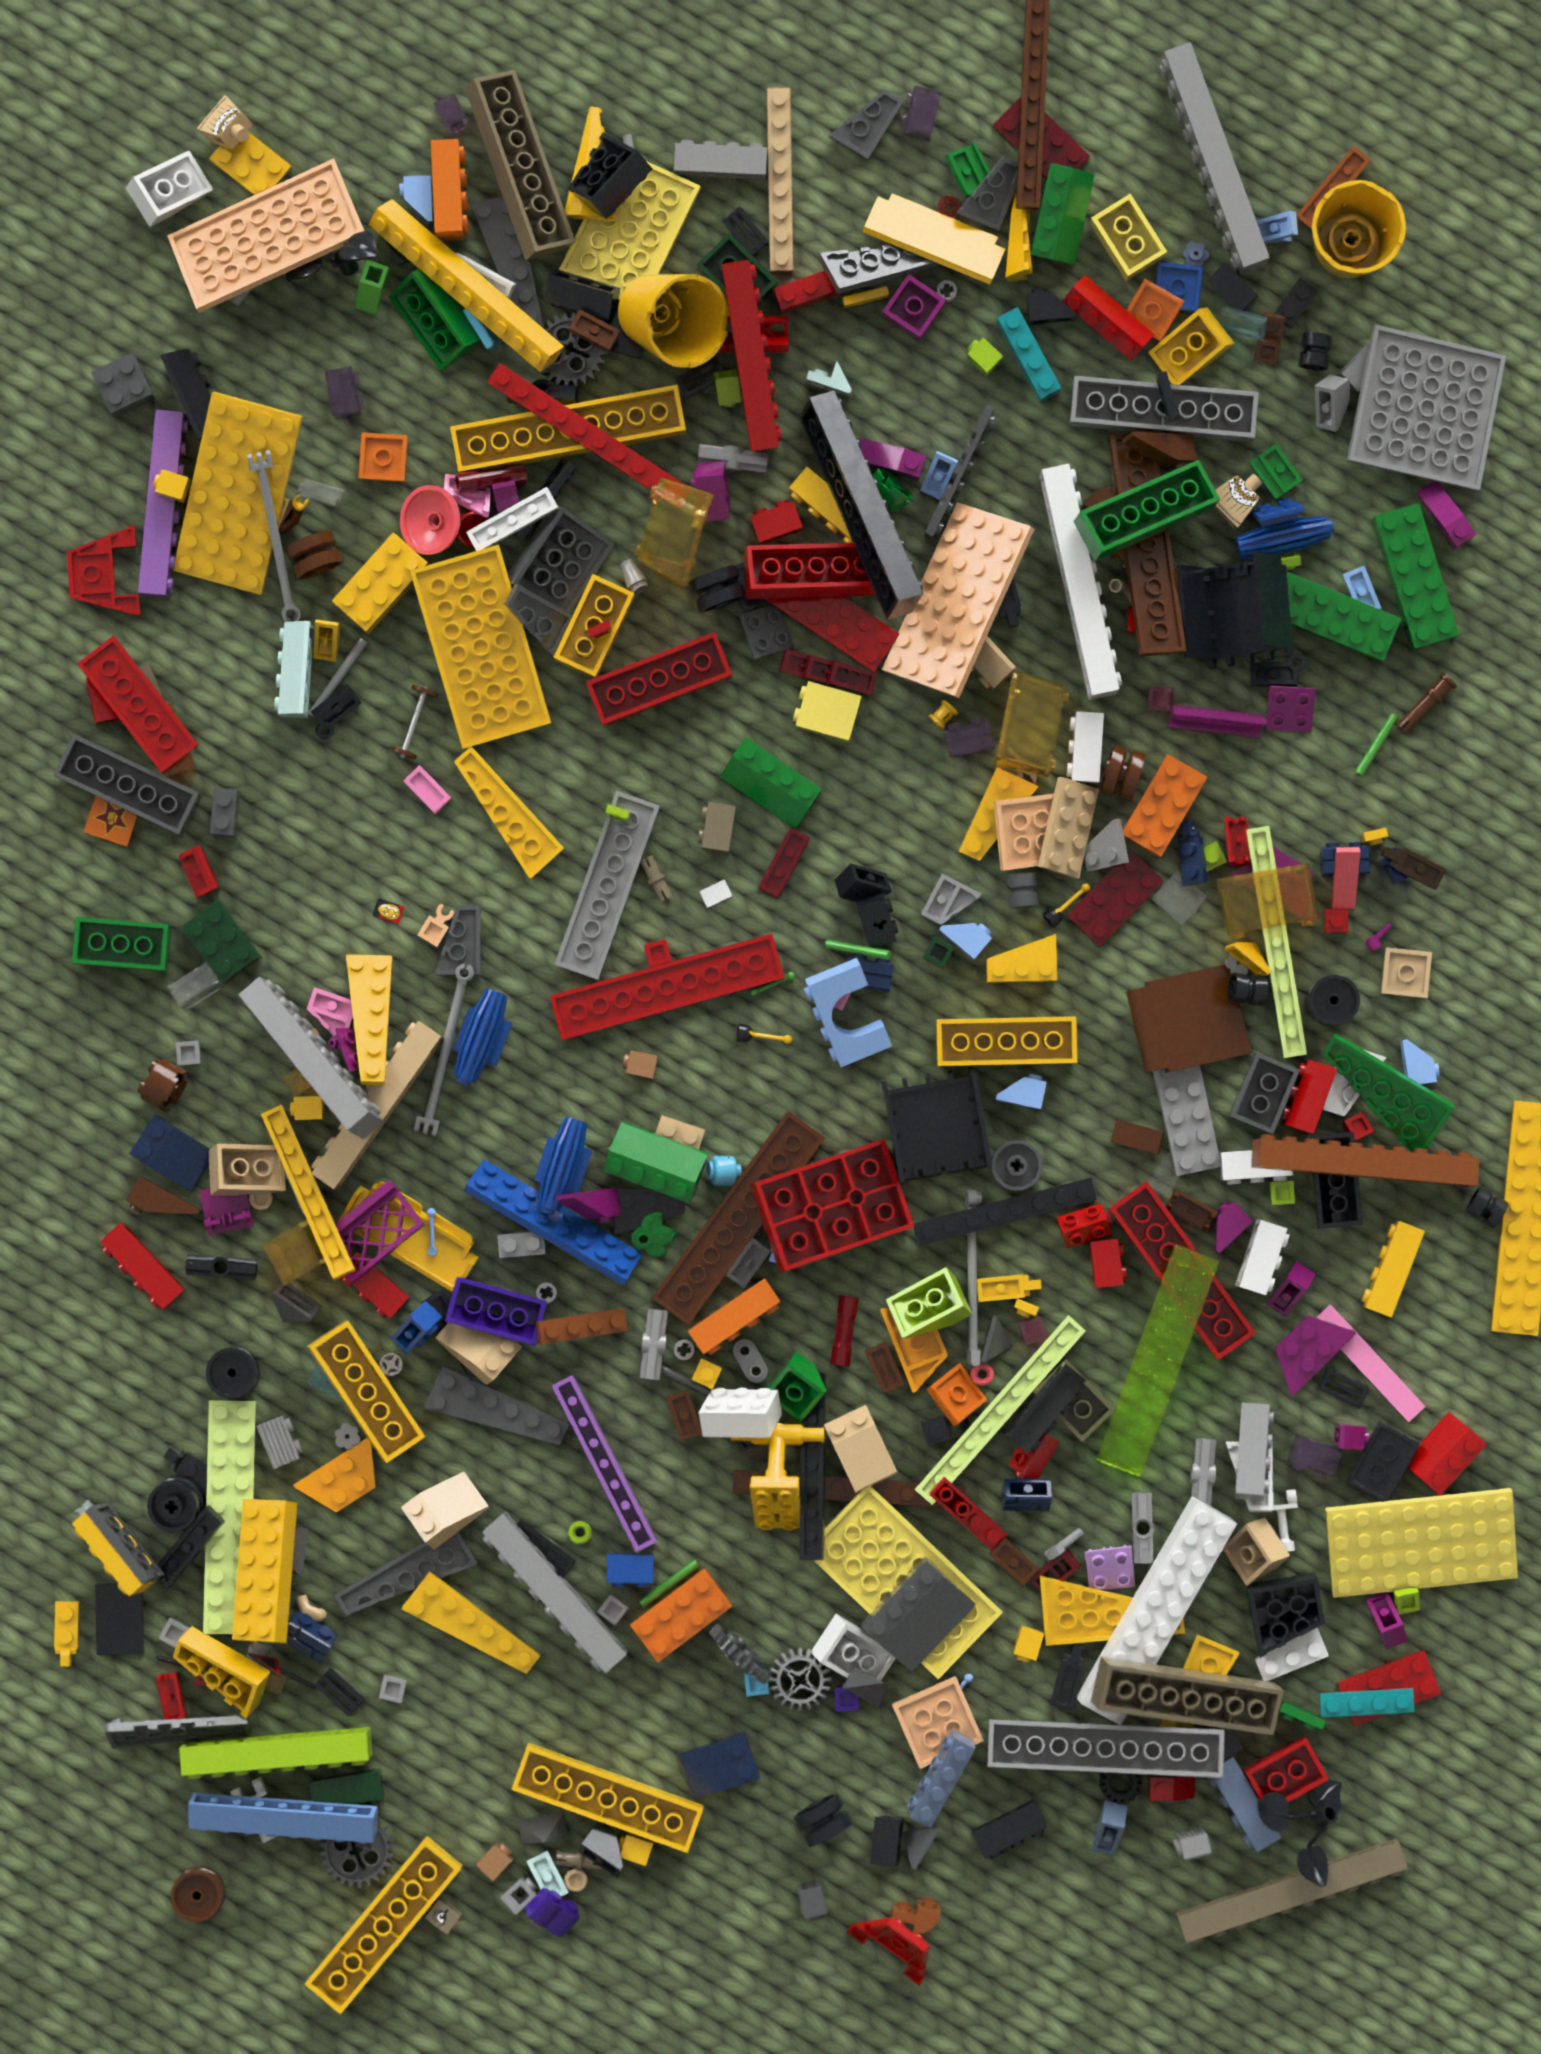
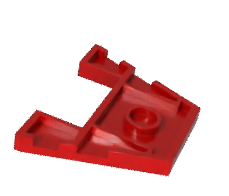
(93, 575)
(899, 1941)

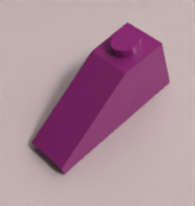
(893, 459)
(1446, 515)
(593, 1204)

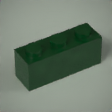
(349, 1788)

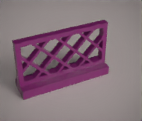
(1216, 721)
(364, 1213)

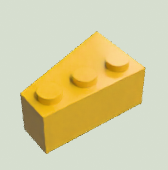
(1025, 964)

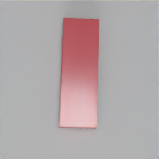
(1345, 878)

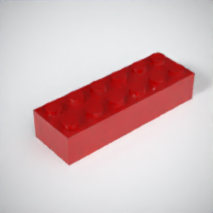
(804, 571)
(659, 679)

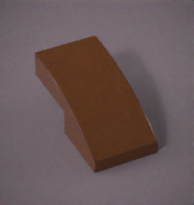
(1268, 349)
(1137, 1137)

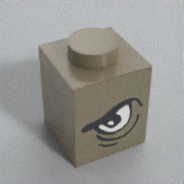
(444, 1916)

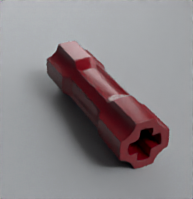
(473, 480)
(844, 1330)

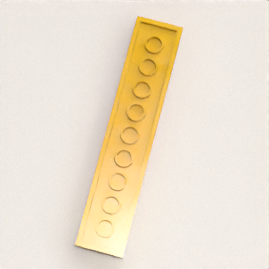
(1519, 1253)

